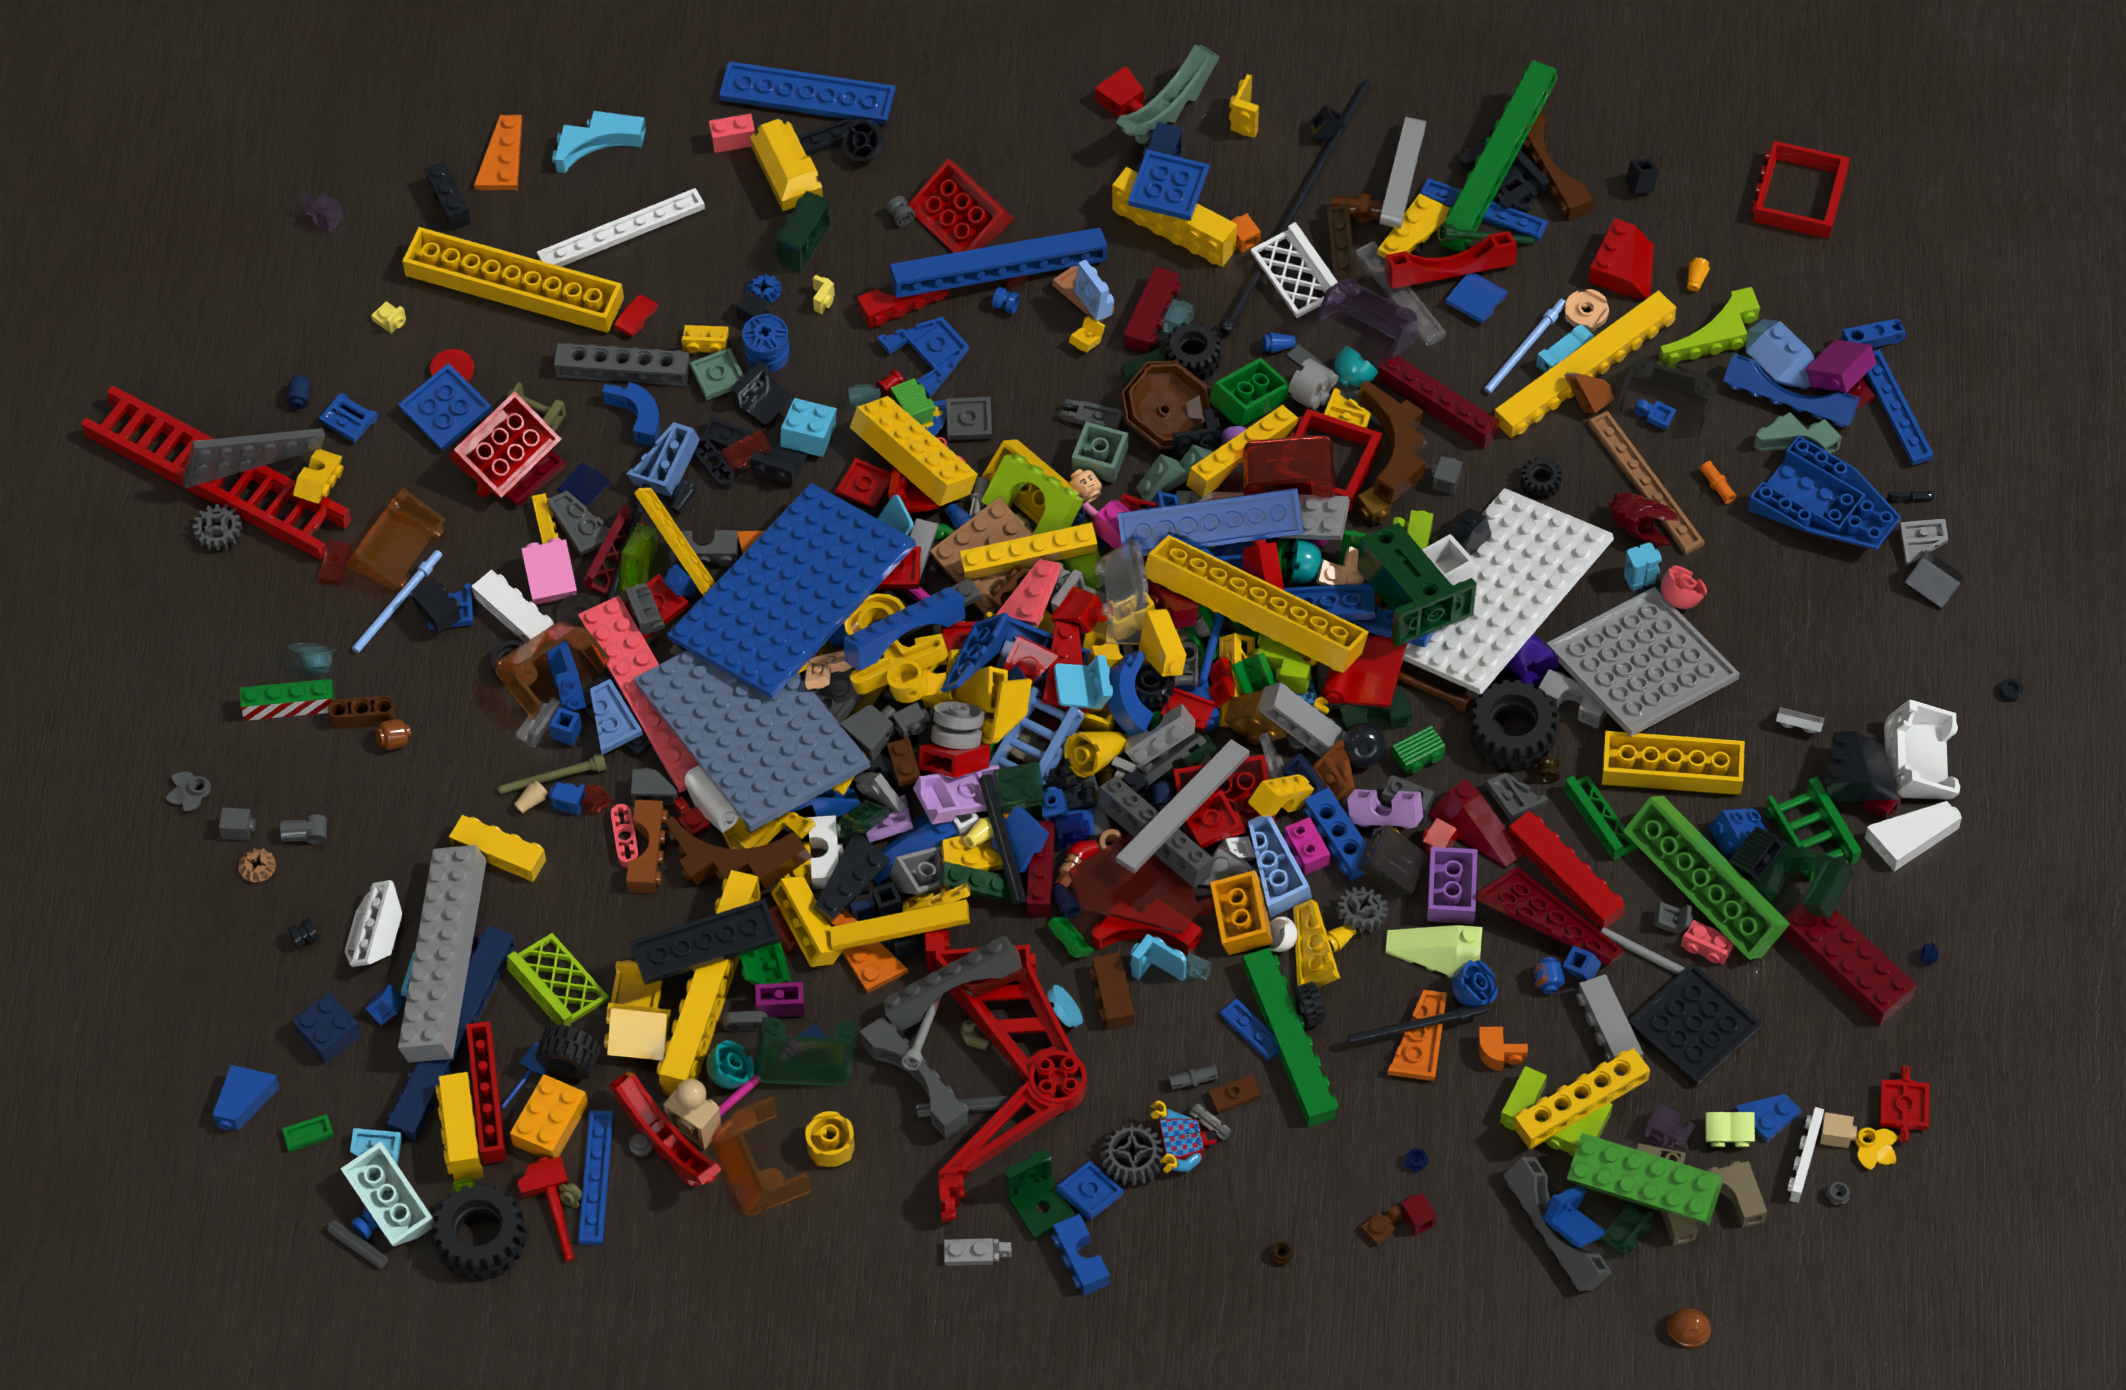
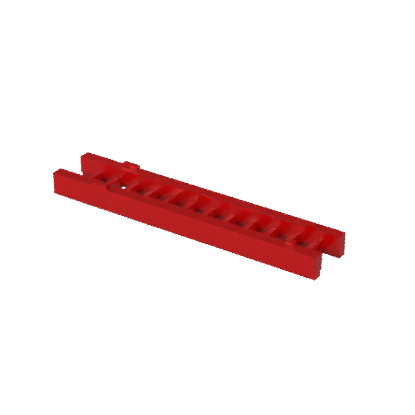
(180, 432)

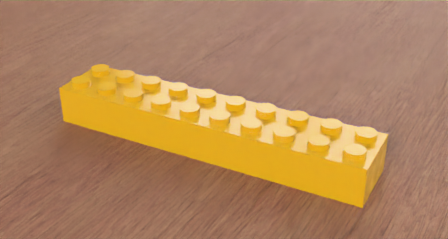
(513, 279)
(1255, 603)
(704, 998)

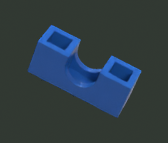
(1088, 1273)

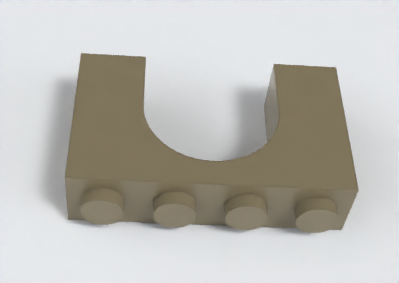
(1740, 1188)

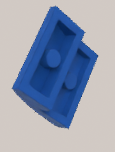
(1476, 297)
(1025, 836)

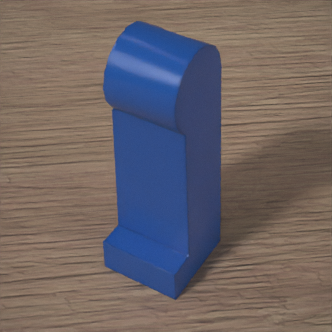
(1876, 333)

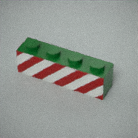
(286, 699)

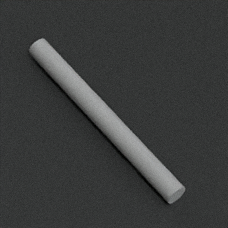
(1644, 952)

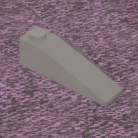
(918, 871)

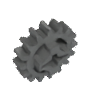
(217, 527)
(1362, 909)

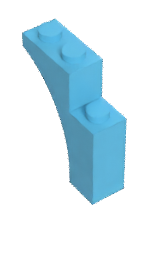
(601, 132)

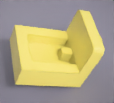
(824, 295)

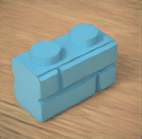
(1641, 566)

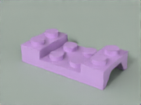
(949, 796)

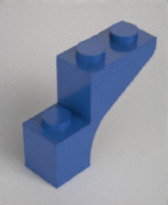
(832, 803)

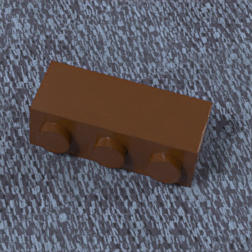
(1112, 991)

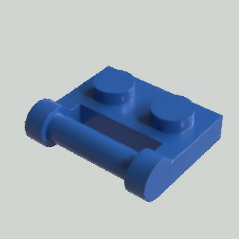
(345, 422)

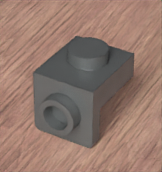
(1672, 918)

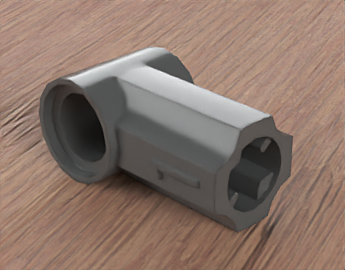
(310, 830)

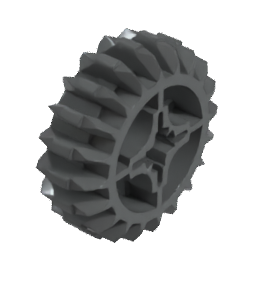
(1111, 1155)

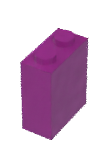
(1840, 366)

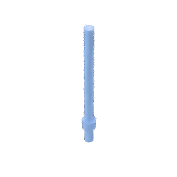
(1549, 317)
(424, 570)

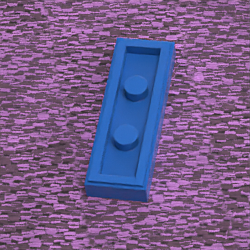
(1250, 1029)

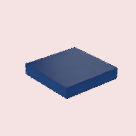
(1089, 1190)

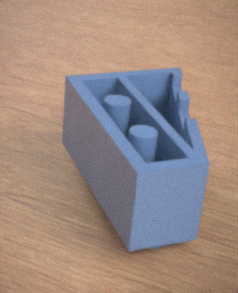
(666, 460)

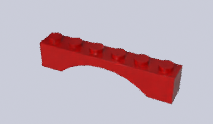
(1491, 253)

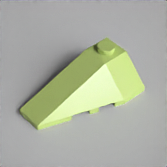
(1436, 947)

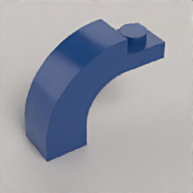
(640, 402)
(1124, 703)

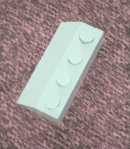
(388, 1195)

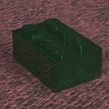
(803, 231)

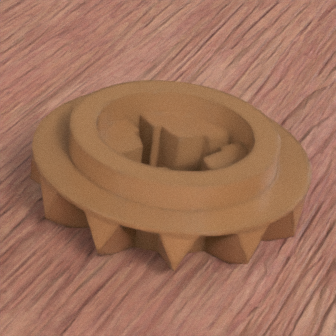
(260, 873)

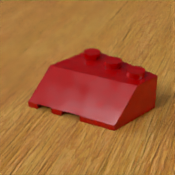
(1624, 261)

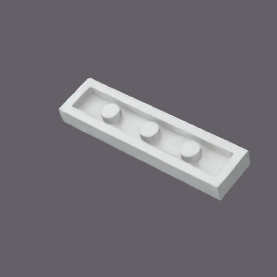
(1802, 1163)

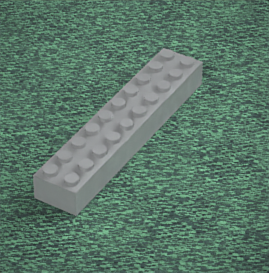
(442, 954)

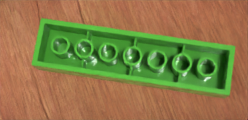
(1706, 877)

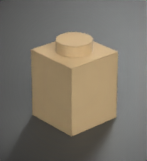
(1837, 1130)

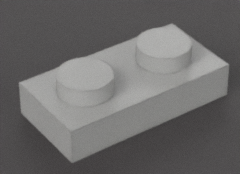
(1792, 718)

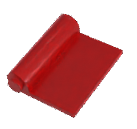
(1369, 678)

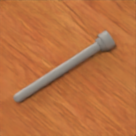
(913, 1057)

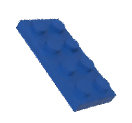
(1345, 601)

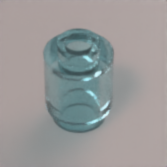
(863, 394)

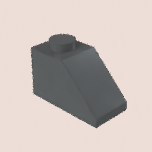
(651, 785)

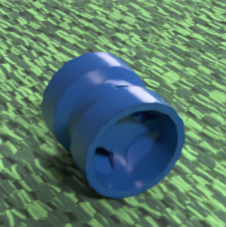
(1006, 300)
(364, 1224)

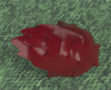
(1637, 517)

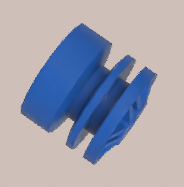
(766, 341)

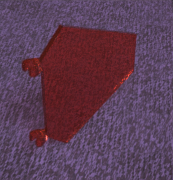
(1148, 896)

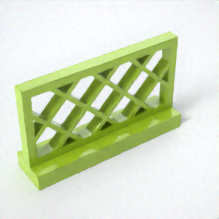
(539, 989)

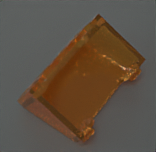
(396, 540)

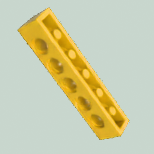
(1536, 1132)

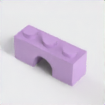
(1367, 810)

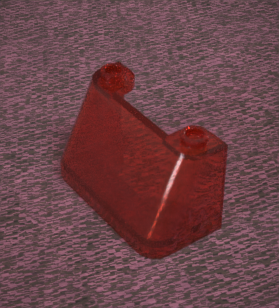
(1289, 462)

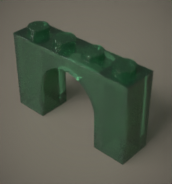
(1829, 881)

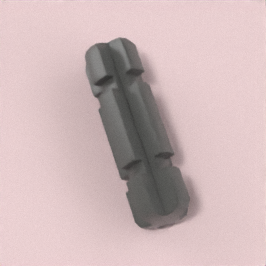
(1210, 1121)

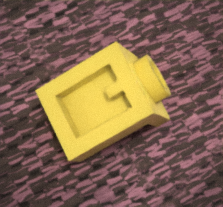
(389, 317)

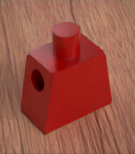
(1120, 93)
(1080, 609)

